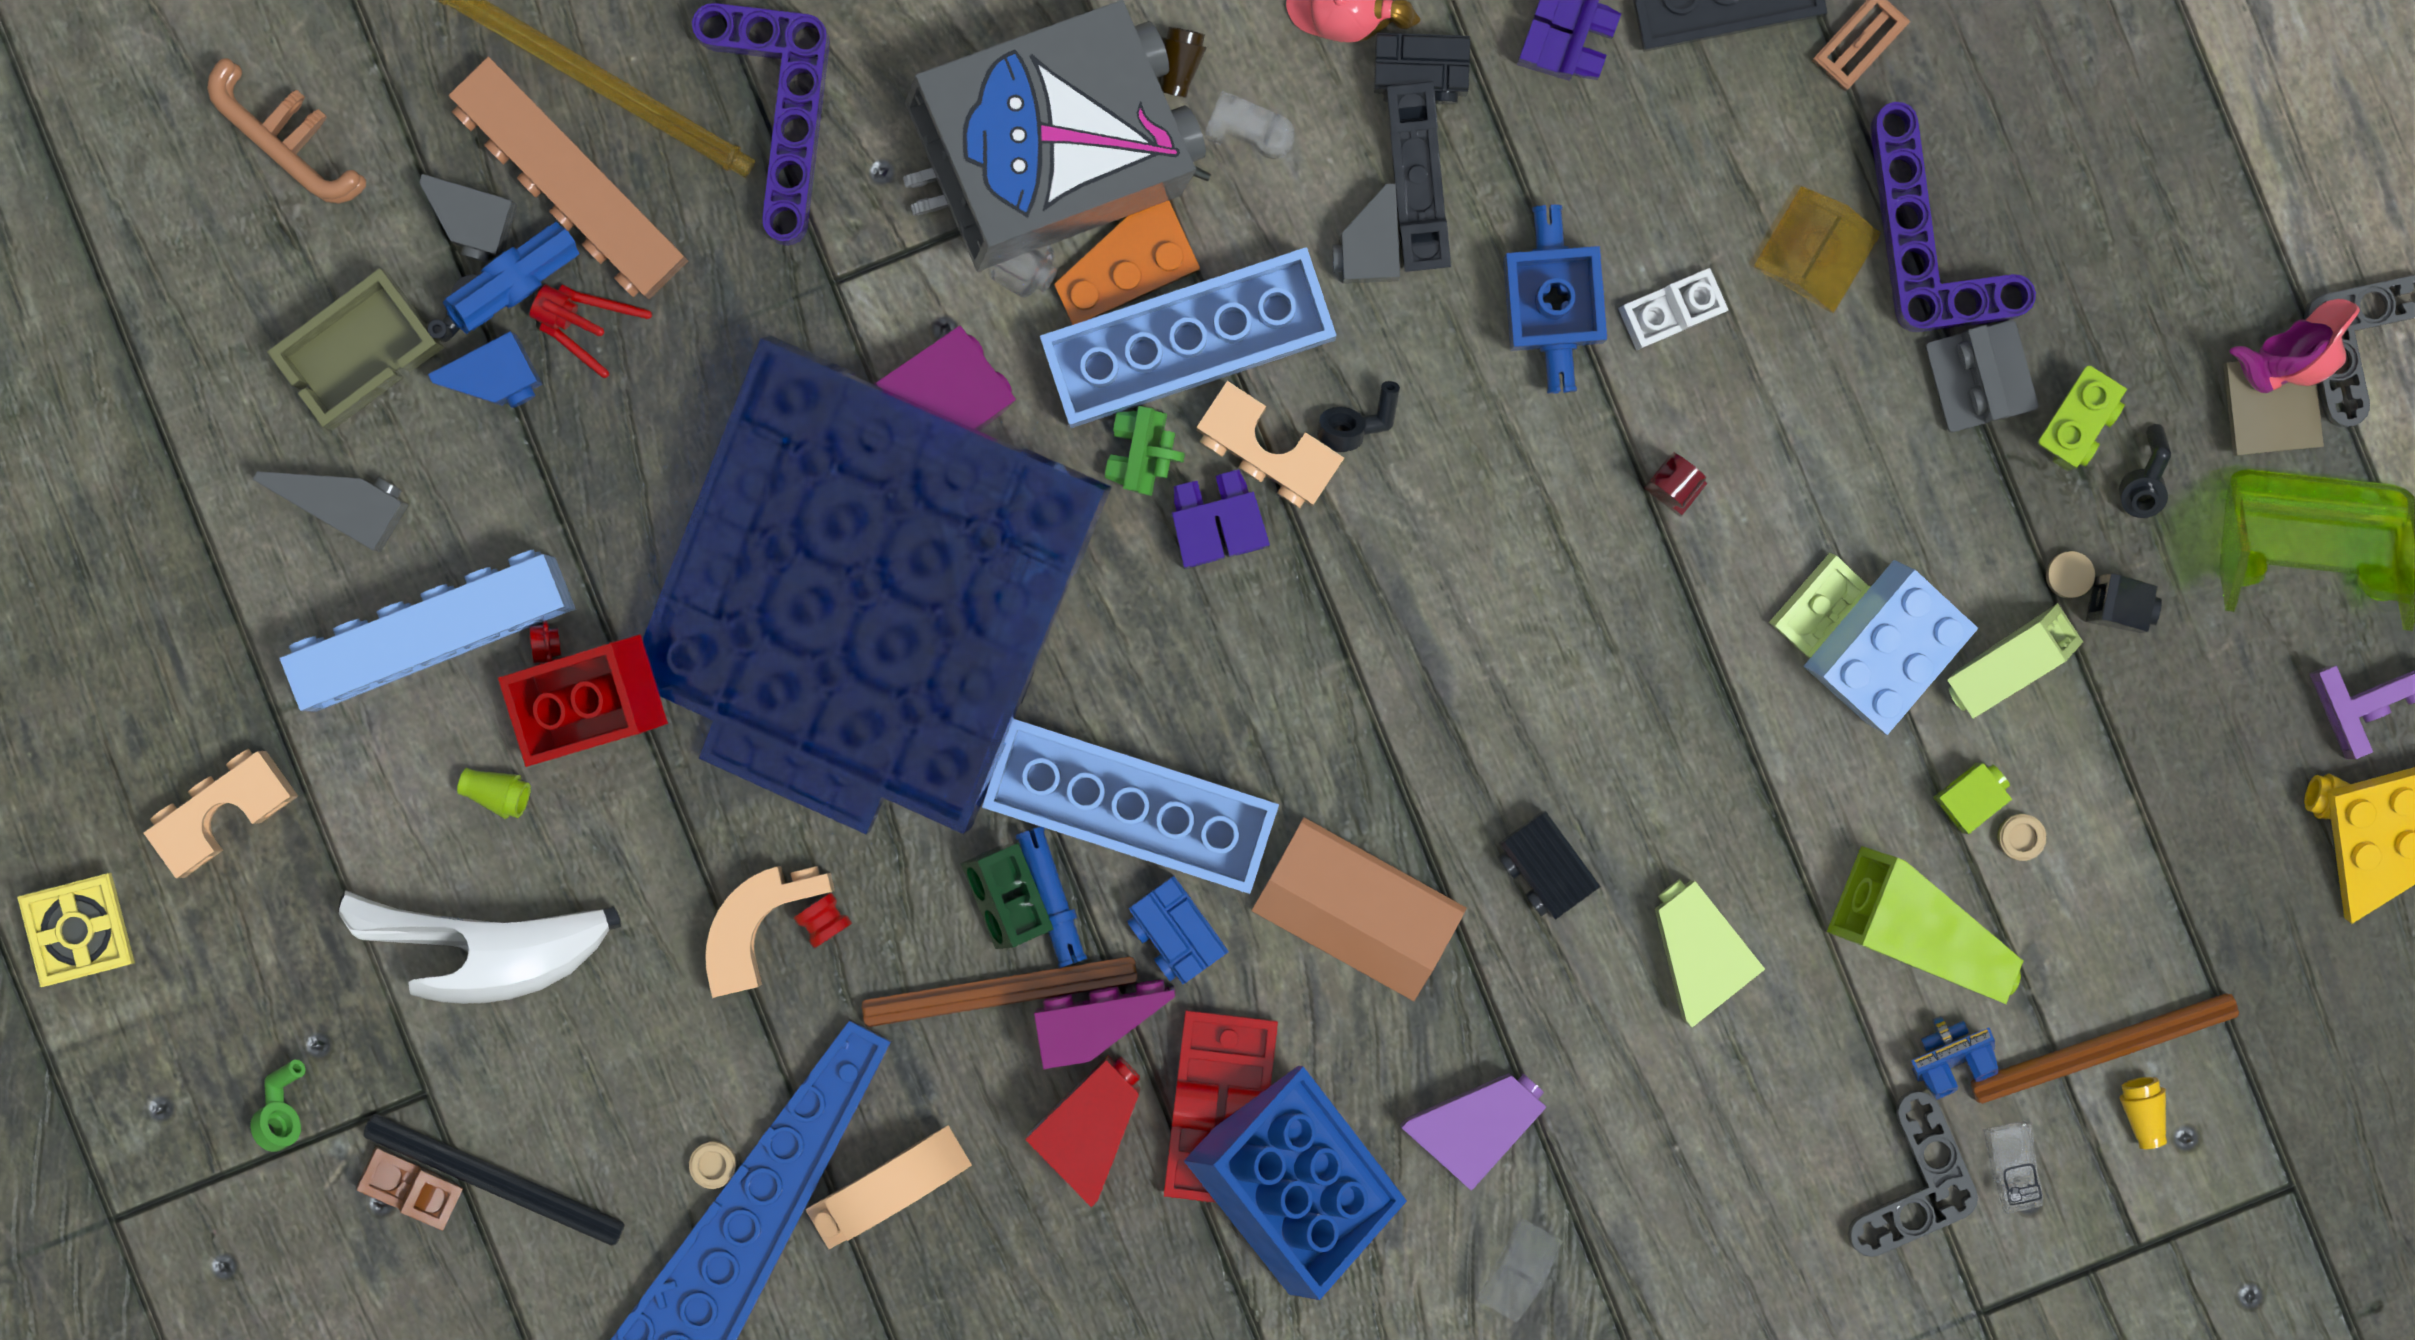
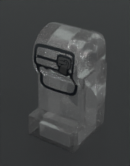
(1253, 124)
(2014, 1166)

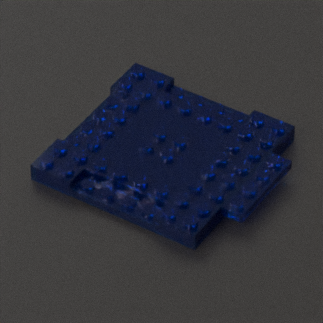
(864, 593)

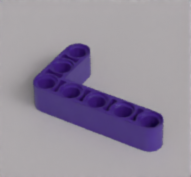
(788, 105)
(1921, 240)

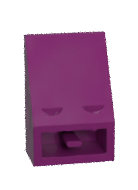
(1084, 1029)

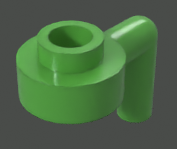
(276, 1112)

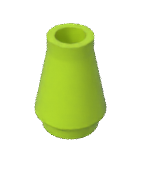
(495, 791)

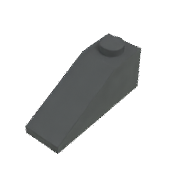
(349, 504)

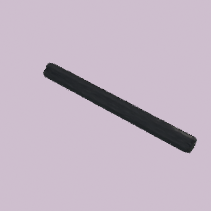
(493, 1179)

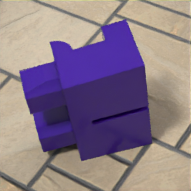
(1558, 38)
(1237, 514)

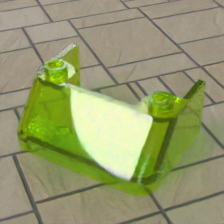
(2320, 527)

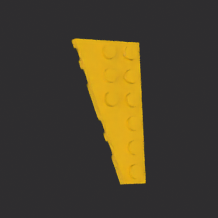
(2374, 840)

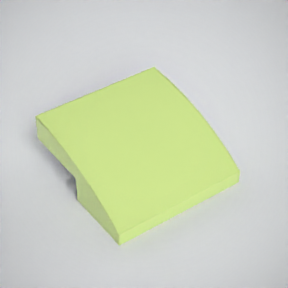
(1819, 605)

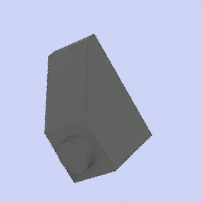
(471, 217)
(1371, 242)

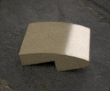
(2273, 420)

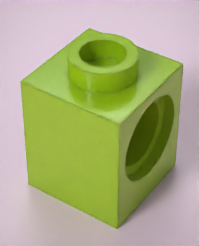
(1974, 796)

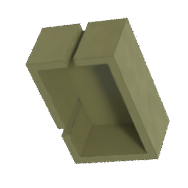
(355, 349)

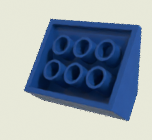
(1296, 1184)

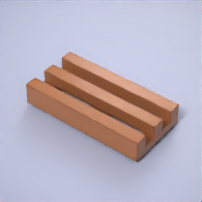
(1832, 69)

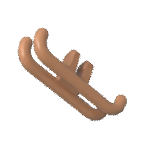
(220, 90)

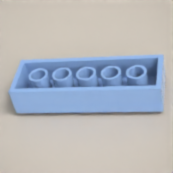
(1188, 337)
(427, 633)
(1131, 806)

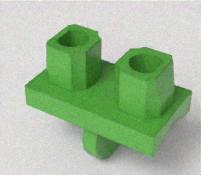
(1149, 450)

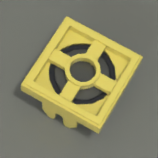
(77, 929)

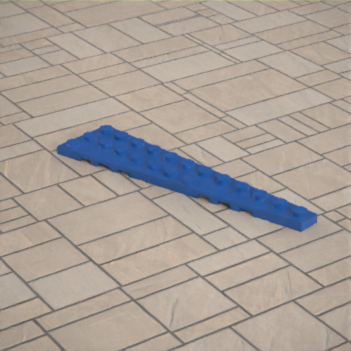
(738, 1241)

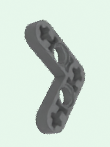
(2359, 389)
(1936, 1181)

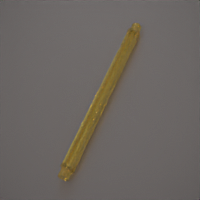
(606, 84)

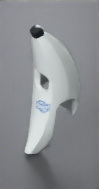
(501, 958)

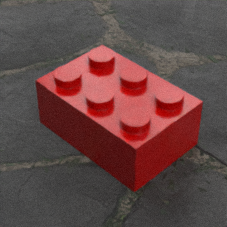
(583, 700)

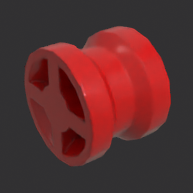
(822, 920)

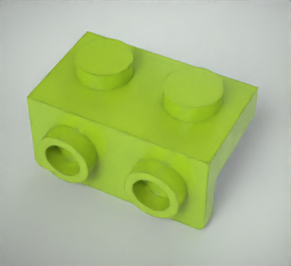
(2080, 418)

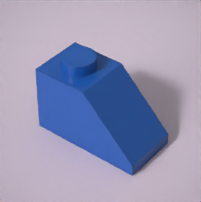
(494, 373)

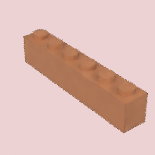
(568, 178)

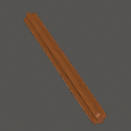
(999, 991)
(2106, 1048)

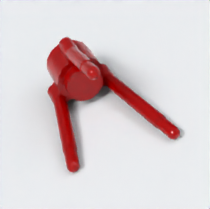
(556, 309)

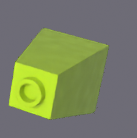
(1912, 921)

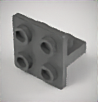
(1981, 376)

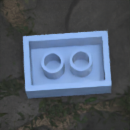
(1890, 647)

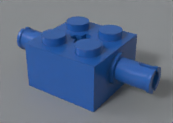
(1576, 276)

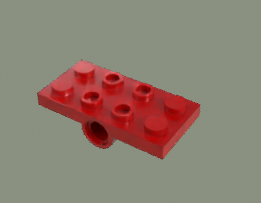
(1219, 1071)

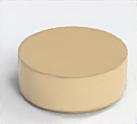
(2070, 574)
(2021, 837)
(712, 1164)

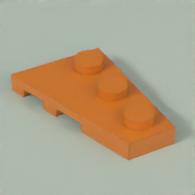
(1128, 263)

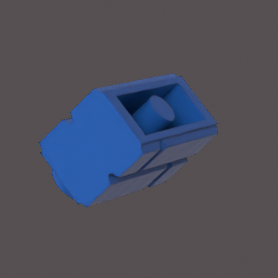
(1176, 930)

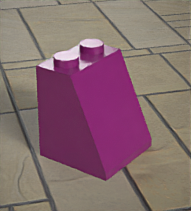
(953, 381)

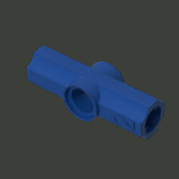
(511, 277)

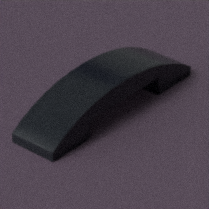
(1418, 176)

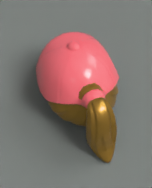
(1350, 18)

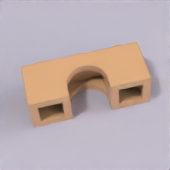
(1231, 428)
(184, 833)

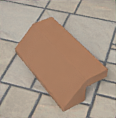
(1359, 909)

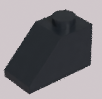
(2123, 603)

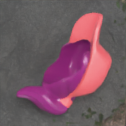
(2302, 354)

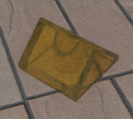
(1818, 248)

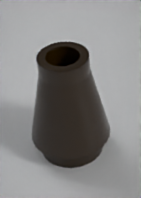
(1184, 56)

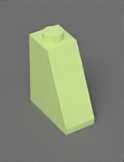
(2014, 662)
(1702, 951)

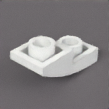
(1673, 309)

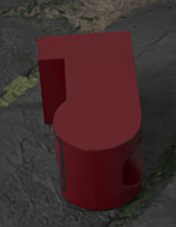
(1677, 483)

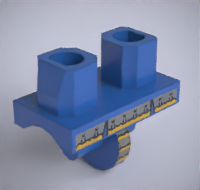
(1936, 1066)

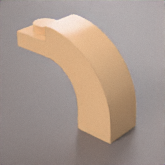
(732, 935)
(889, 1188)

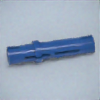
(1053, 896)

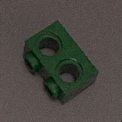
(1007, 896)

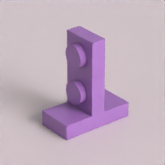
(2371, 704)

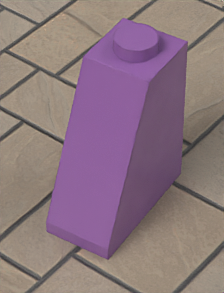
(1477, 1126)

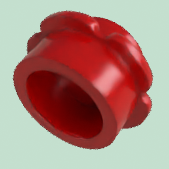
(544, 643)

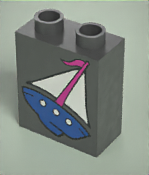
(1054, 133)

